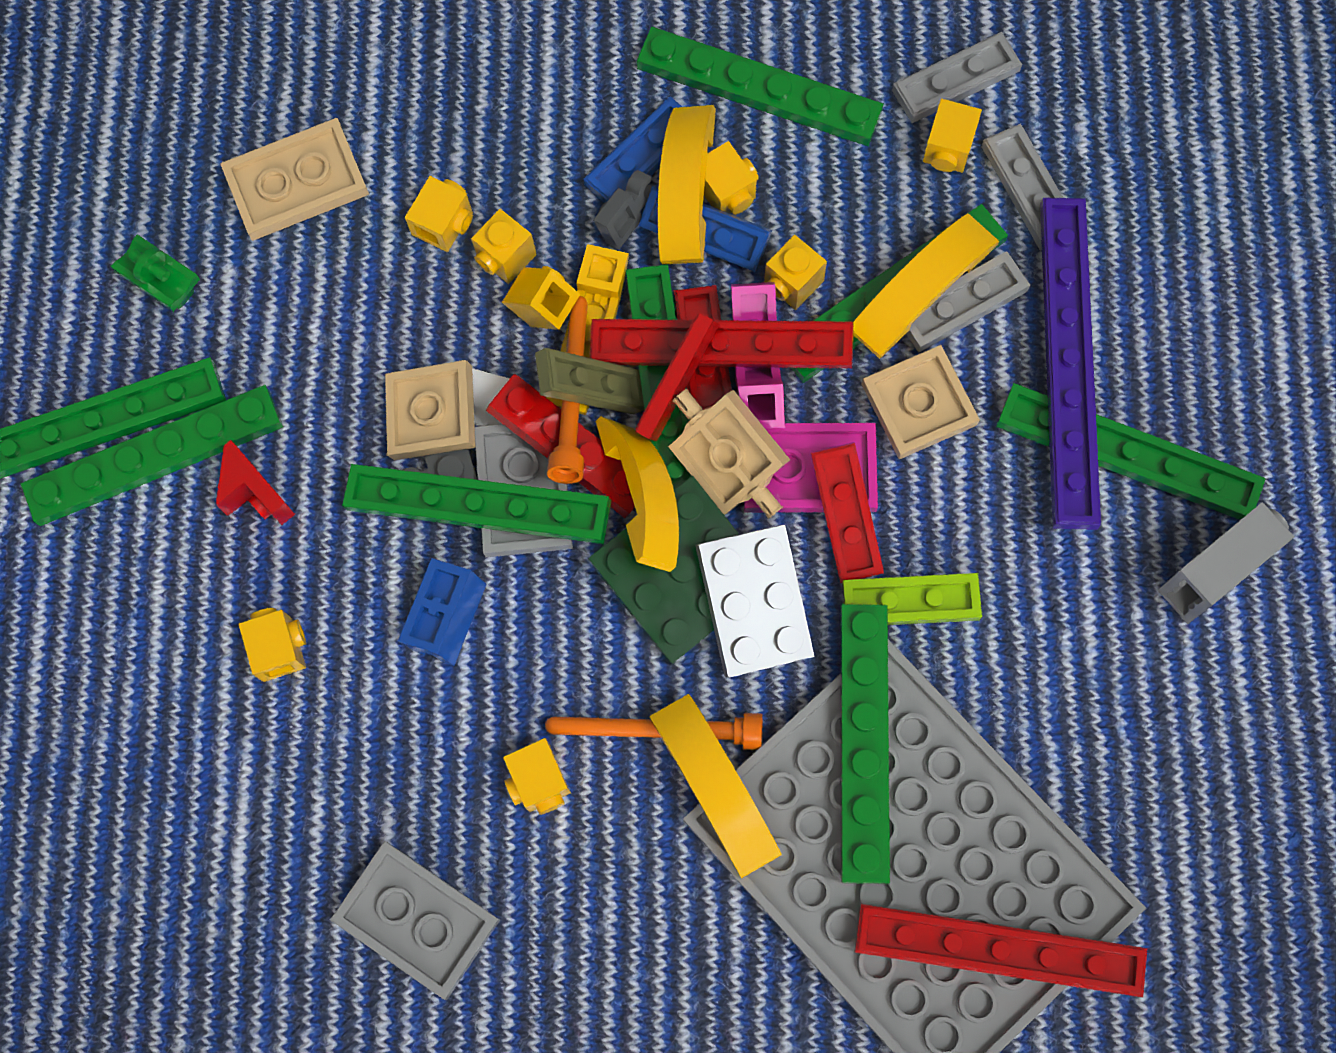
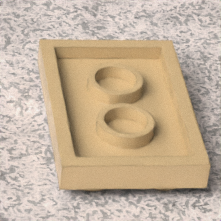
(294, 179)

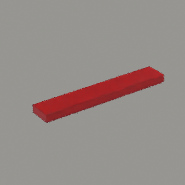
(733, 345)
(1001, 950)

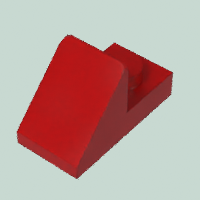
(242, 482)

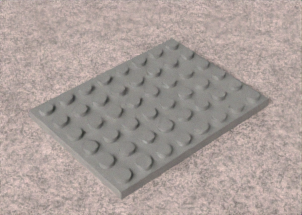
(961, 847)

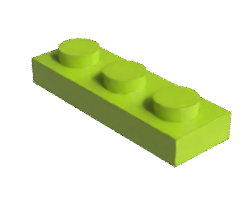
(919, 597)

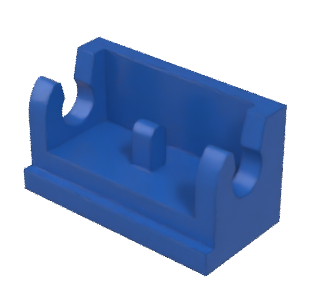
(442, 611)

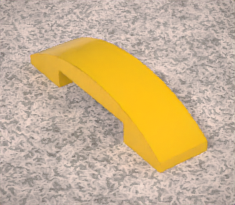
(682, 184)
(922, 283)
(601, 284)
(656, 525)
(716, 785)

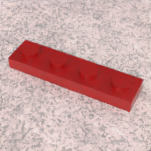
(538, 424)

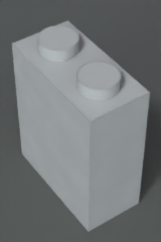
(1226, 562)

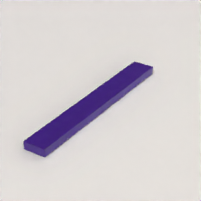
(1069, 365)

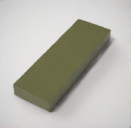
(589, 381)

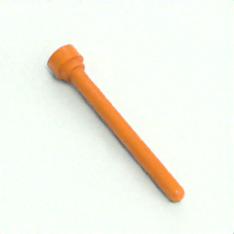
(565, 461)
(744, 730)

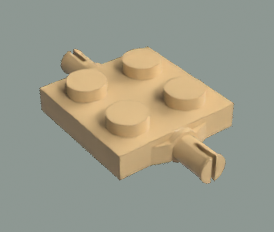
(728, 452)

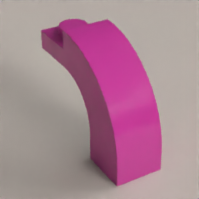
(758, 386)

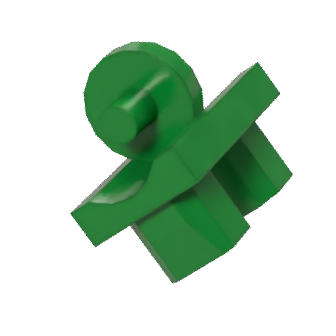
(156, 273)

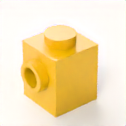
(951, 136)
(729, 180)
(440, 213)
(503, 246)
(795, 271)
(541, 297)
(273, 643)
(536, 778)

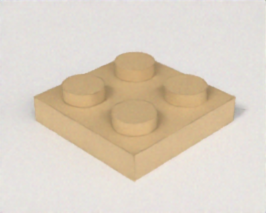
(920, 402)
(430, 410)

